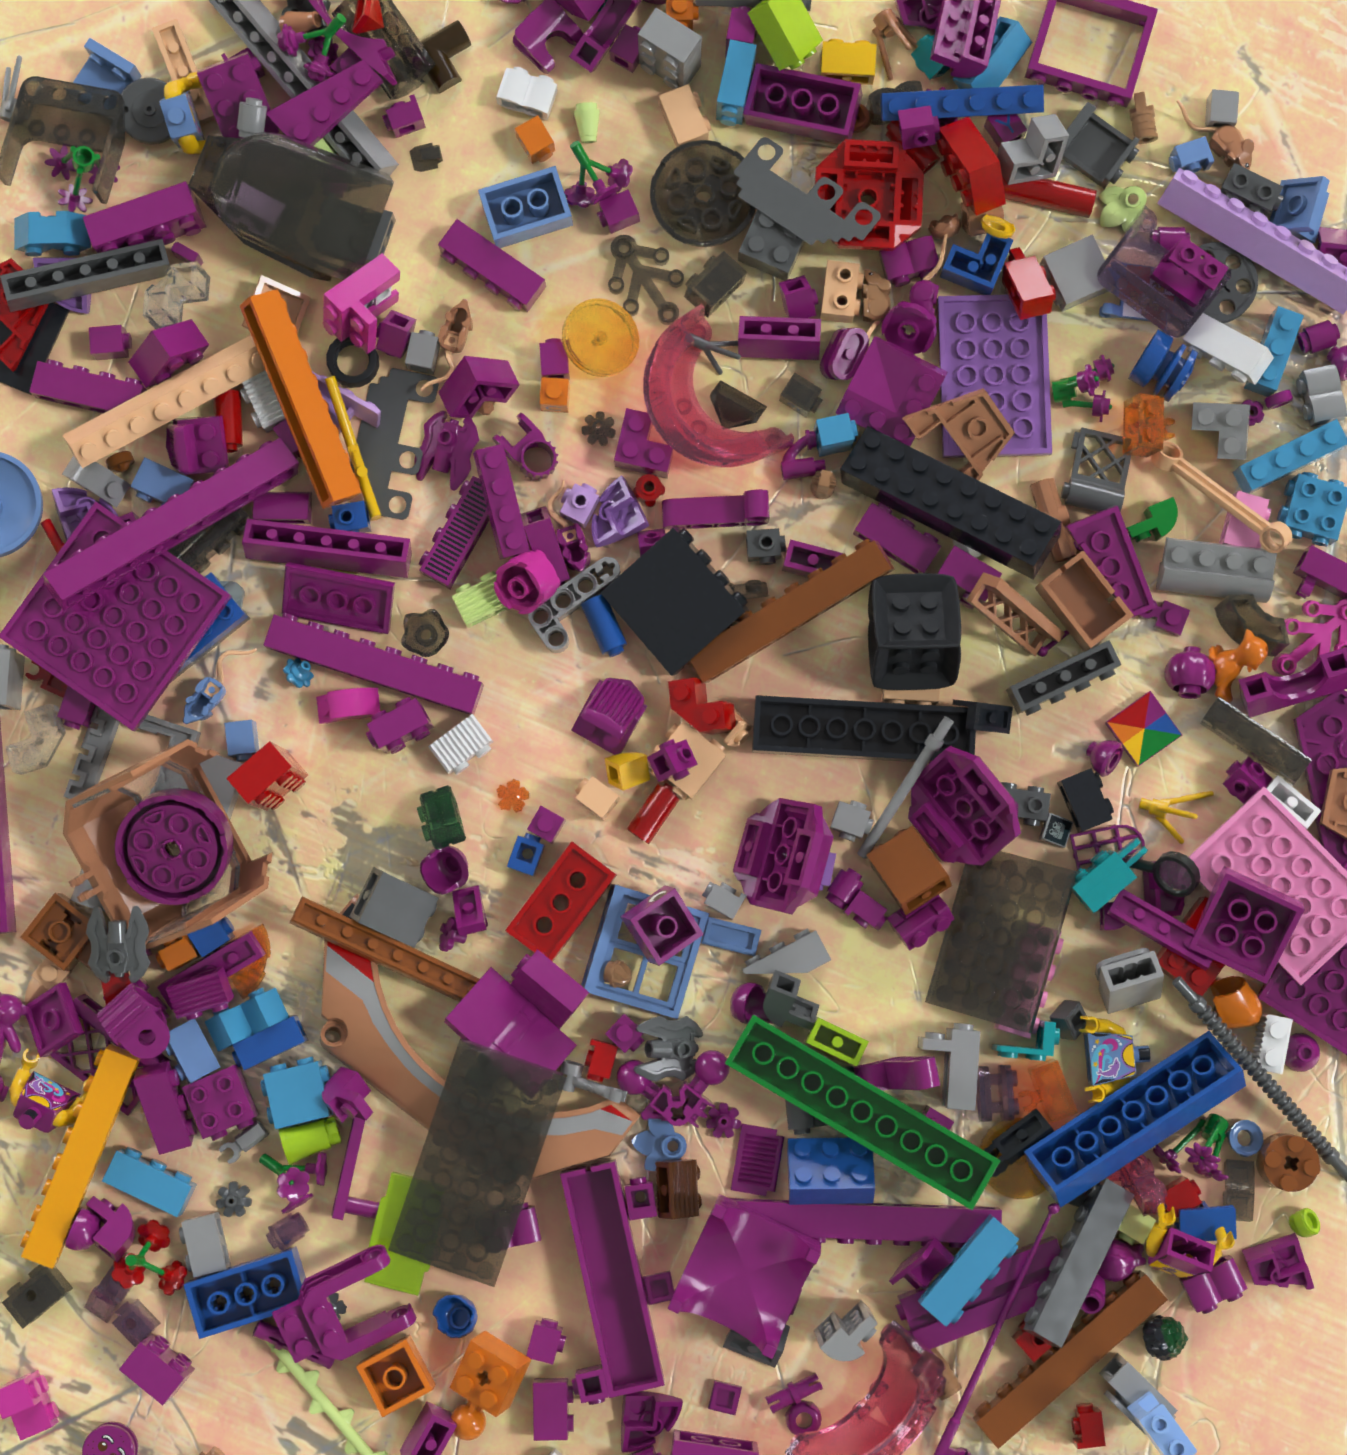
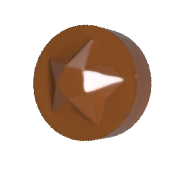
(863, 120)
(120, 461)

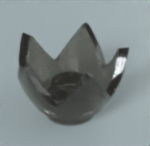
(415, 624)

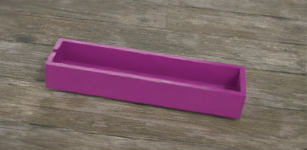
(612, 1278)

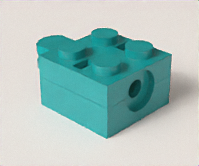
(1106, 876)

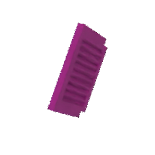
(757, 1160)

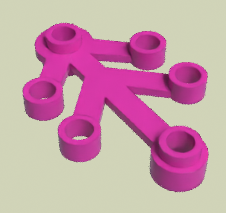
(1320, 634)

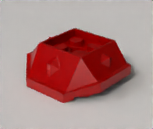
(887, 176)

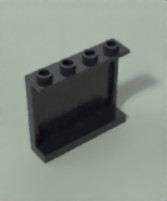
(675, 600)

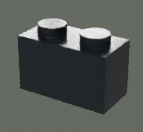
(1086, 800)

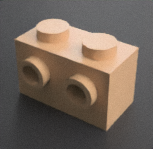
(840, 291)

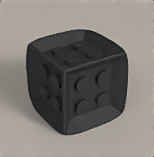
(914, 631)

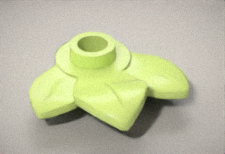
(1118, 209)

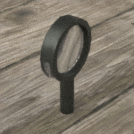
(1172, 872)

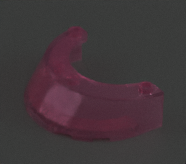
(677, 413)
(892, 1410)

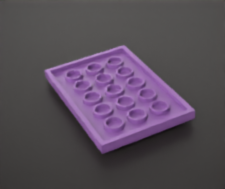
(1008, 357)

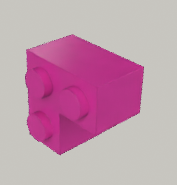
(28, 1404)

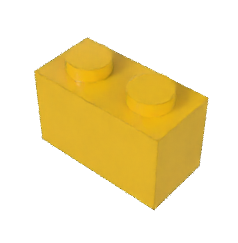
(849, 61)

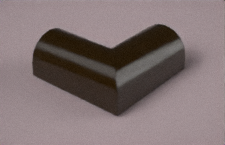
(441, 47)

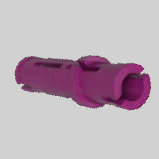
(272, 1335)

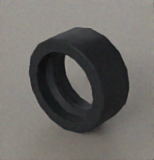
(350, 381)

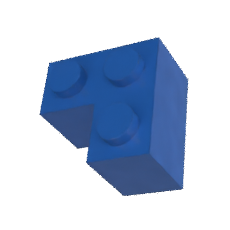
(975, 270)

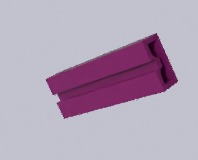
(989, 1304)

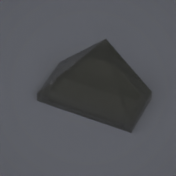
(734, 406)

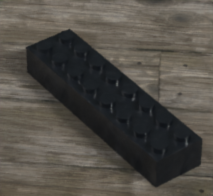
(951, 502)
(854, 728)

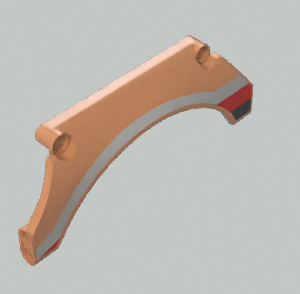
(383, 1058)

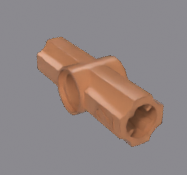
(1048, 502)

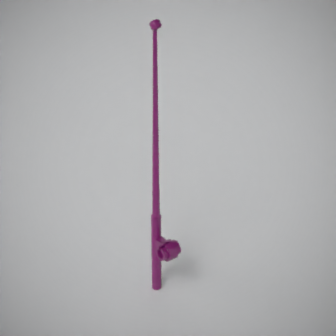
(944, 1445)

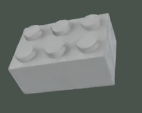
(669, 49)

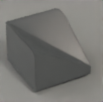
(1068, 1019)

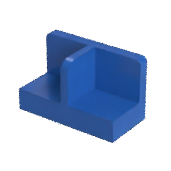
(1205, 1220)

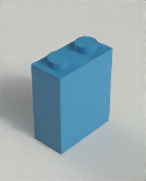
(735, 82)

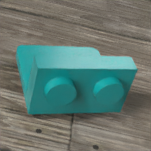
(1046, 1038)

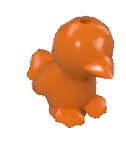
(1230, 662)

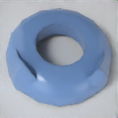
(1255, 1135)

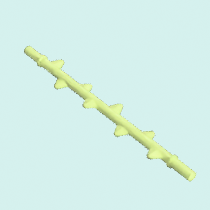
(321, 1403)

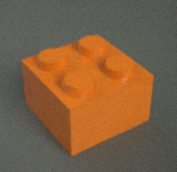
(396, 1375)

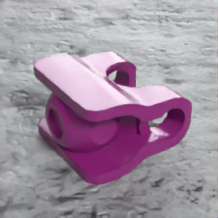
(540, 25)

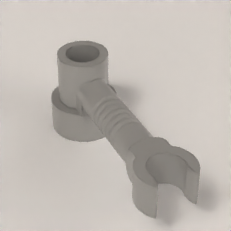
(574, 1079)

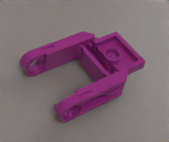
(313, 1325)

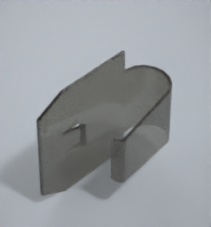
(426, 157)

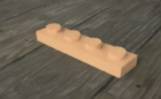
(181, 63)

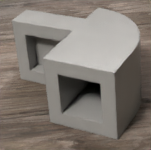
(98, 481)

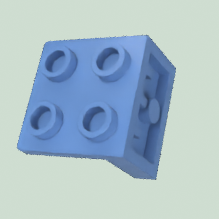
(106, 69)

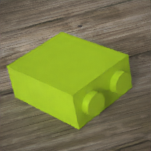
(786, 31)

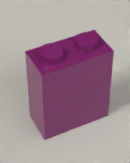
(548, 987)

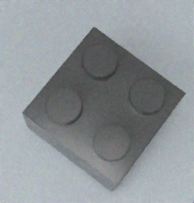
(770, 247)

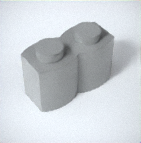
(1322, 395)

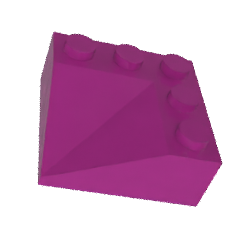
(890, 387)

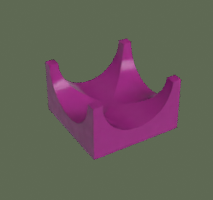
(746, 1273)

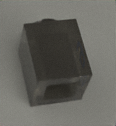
(801, 395)

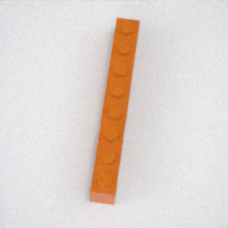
(300, 398)

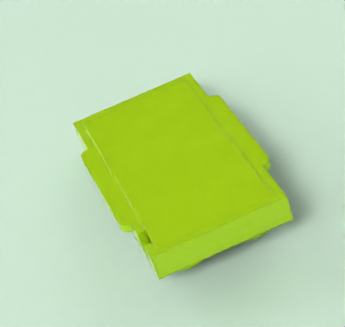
(402, 1272)

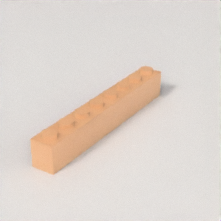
(164, 402)

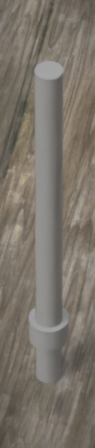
(933, 743)

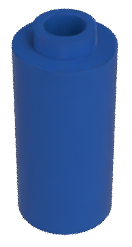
(604, 626)

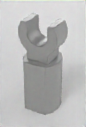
(245, 1140)

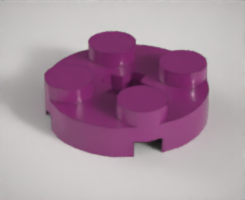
(910, 314)

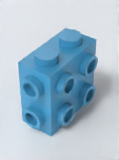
(1314, 508)
(296, 1092)

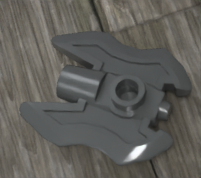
(117, 947)
(672, 1048)

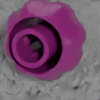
(1190, 673)

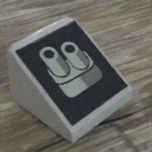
(1056, 830)

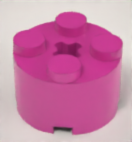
(526, 581)

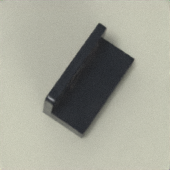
(987, 716)

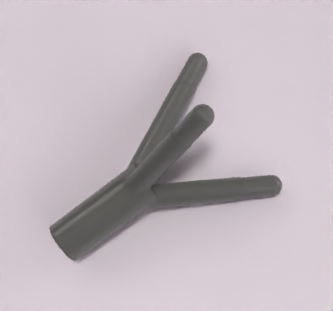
(706, 346)

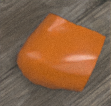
(1236, 1002)

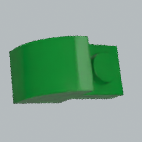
(1159, 521)

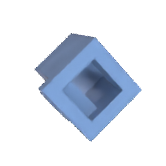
(1191, 156)

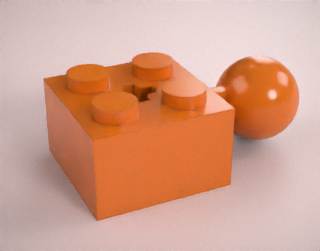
(489, 1380)

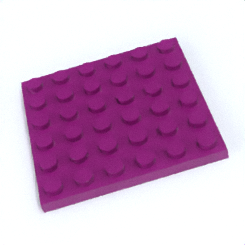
(124, 639)

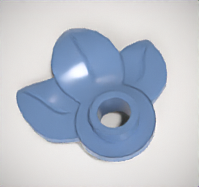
(654, 1143)

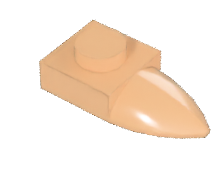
(44, 978)

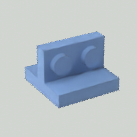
(1302, 206)

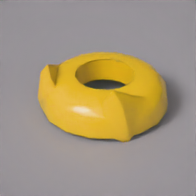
(997, 227)

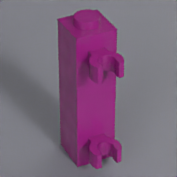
(1321, 570)

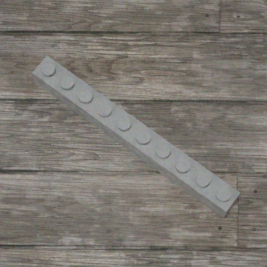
(259, 32)

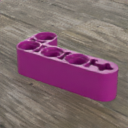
(717, 511)
(901, 1073)

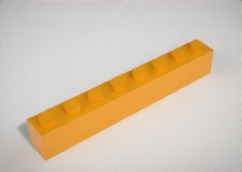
(80, 1157)

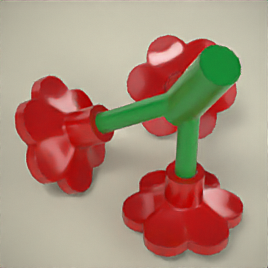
(131, 1267)

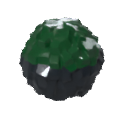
(1164, 1337)

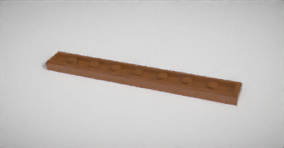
(382, 949)

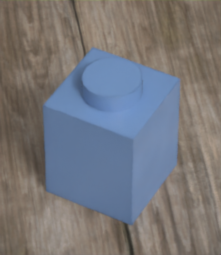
(241, 739)

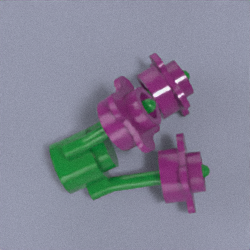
(1086, 382)

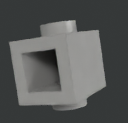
(851, 820)

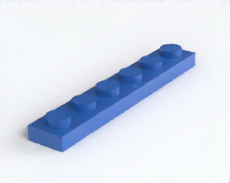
(966, 101)

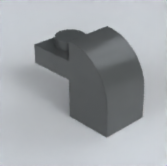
(784, 1005)

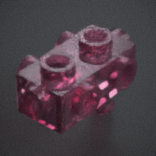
(1141, 1181)

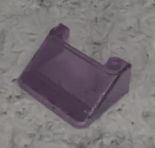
(1128, 273)

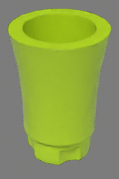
(309, 1138)

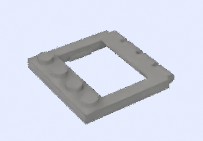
(99, 743)

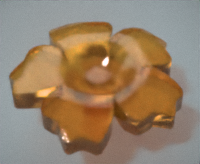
(512, 796)

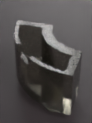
(1242, 612)

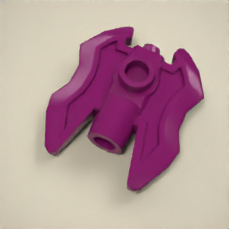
(448, 447)

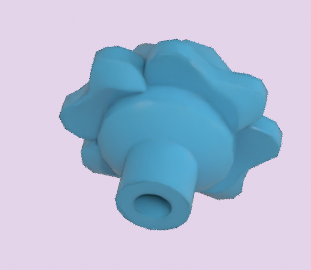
(298, 672)

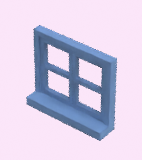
(607, 939)

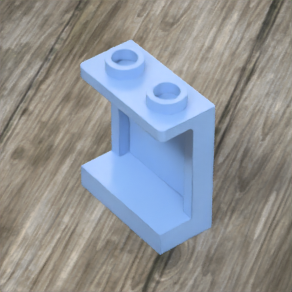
(1160, 1426)

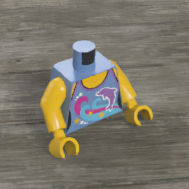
(181, 114)
(1109, 1056)

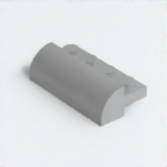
(1216, 569)
(842, 1337)

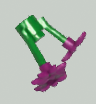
(80, 161)
(1213, 1131)

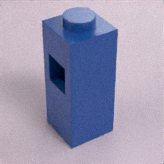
(269, 1043)

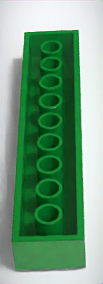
(863, 1112)

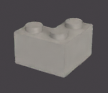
(1037, 154)
(1230, 421)

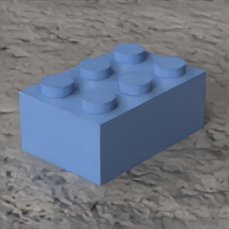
(526, 207)

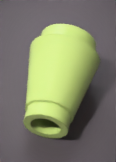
(587, 121)

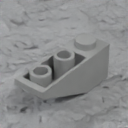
(797, 957)

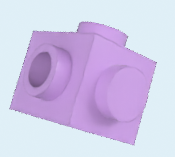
(579, 504)

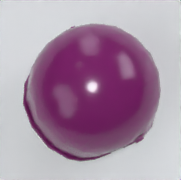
(444, 869)

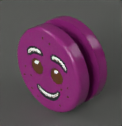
(111, 1439)

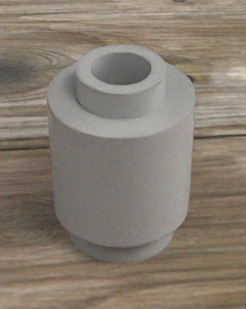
(251, 117)

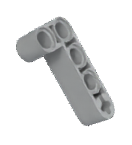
(577, 597)

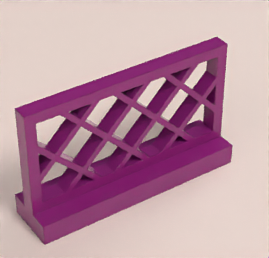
(87, 1011)

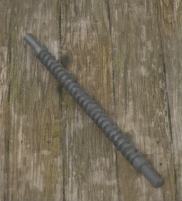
(1198, 1005)

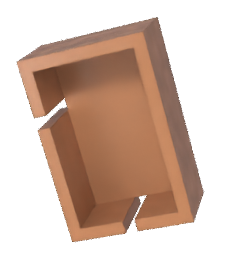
(1079, 601)

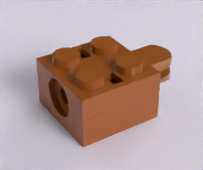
(62, 928)

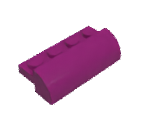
(965, 35)

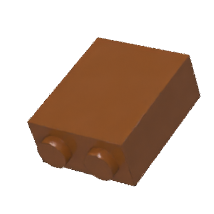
(909, 870)

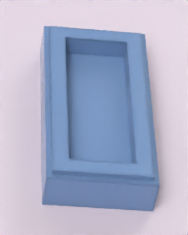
(731, 936)

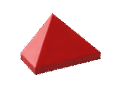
(367, 16)

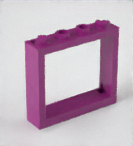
(1087, 87)

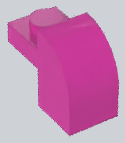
(347, 704)

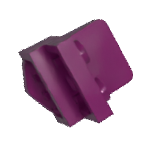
(197, 444)
(611, 714)

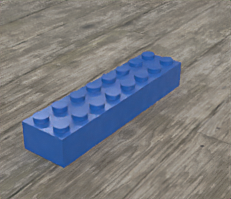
(1135, 1118)

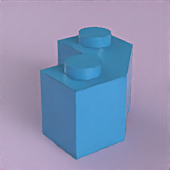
(60, 232)
(246, 1019)

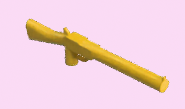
(353, 449)

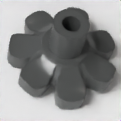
(237, 1195)

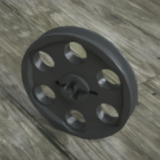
(1245, 272)

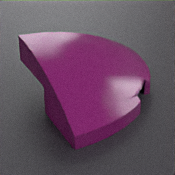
(645, 1417)

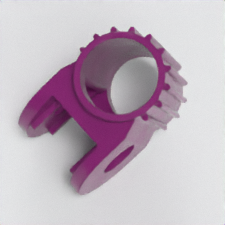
(533, 439)
(129, 1015)

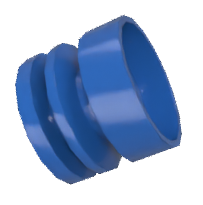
(1163, 365)

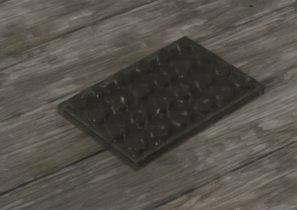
(1002, 940)

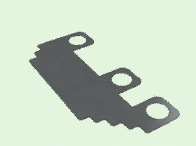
(798, 212)
(380, 445)

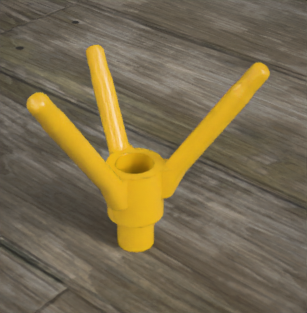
(1161, 807)

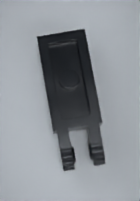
(1018, 1139)

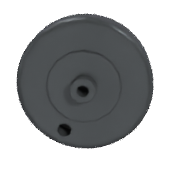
(143, 111)

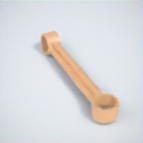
(1171, 460)

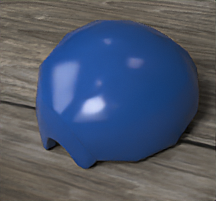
(455, 1315)

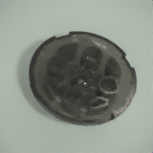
(697, 169)

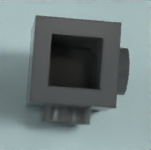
(765, 545)

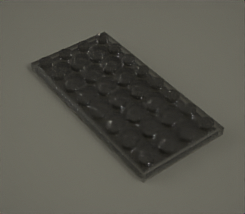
(477, 1162)

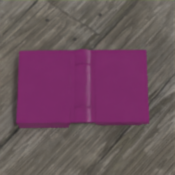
(507, 1022)

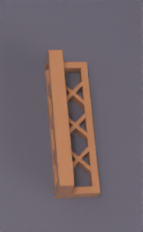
(1020, 607)

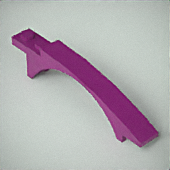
(373, 51)

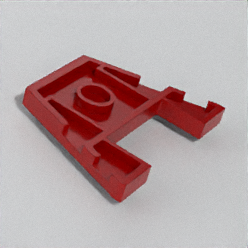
(21, 322)

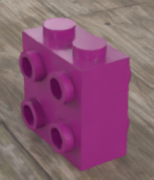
(395, 728)
(221, 1102)

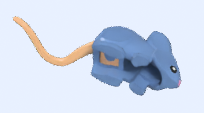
(208, 692)

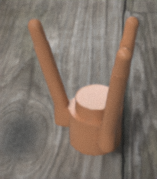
(889, 25)

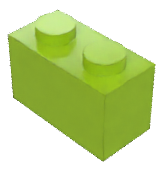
(837, 1041)

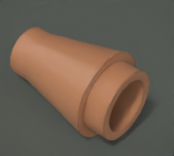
(300, 21)

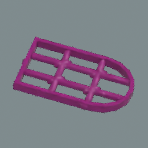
(1097, 845)

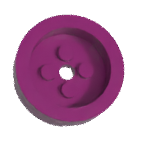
(194, 826)

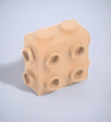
(707, 754)

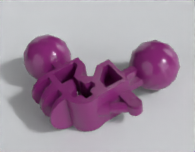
(709, 1070)

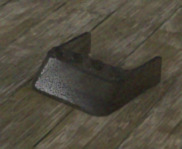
(69, 117)

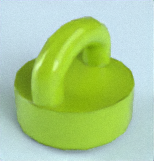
(1305, 1223)

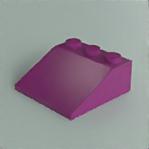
(1246, 925)

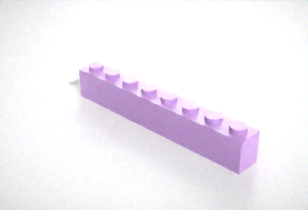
(1257, 238)

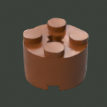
(1303, 1166)

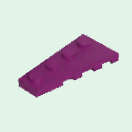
(322, 107)
(1111, 550)

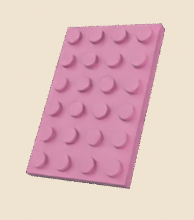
(1276, 850)

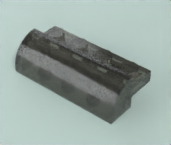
(411, 57)

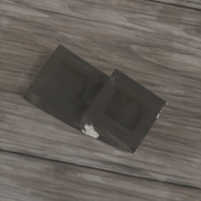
(1240, 1188)

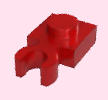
(49, 682)

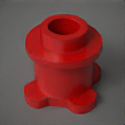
(649, 497)

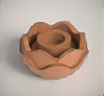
(946, 225)

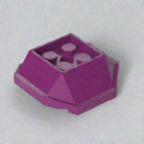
(963, 809)
(783, 855)

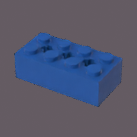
(240, 1310)

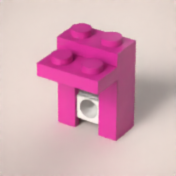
(356, 302)

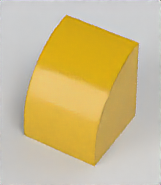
(627, 769)

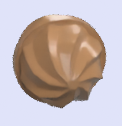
(617, 973)

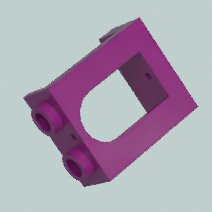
(1186, 273)

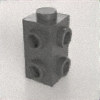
(1252, 190)
(1032, 803)

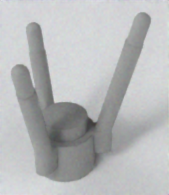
(8, 100)

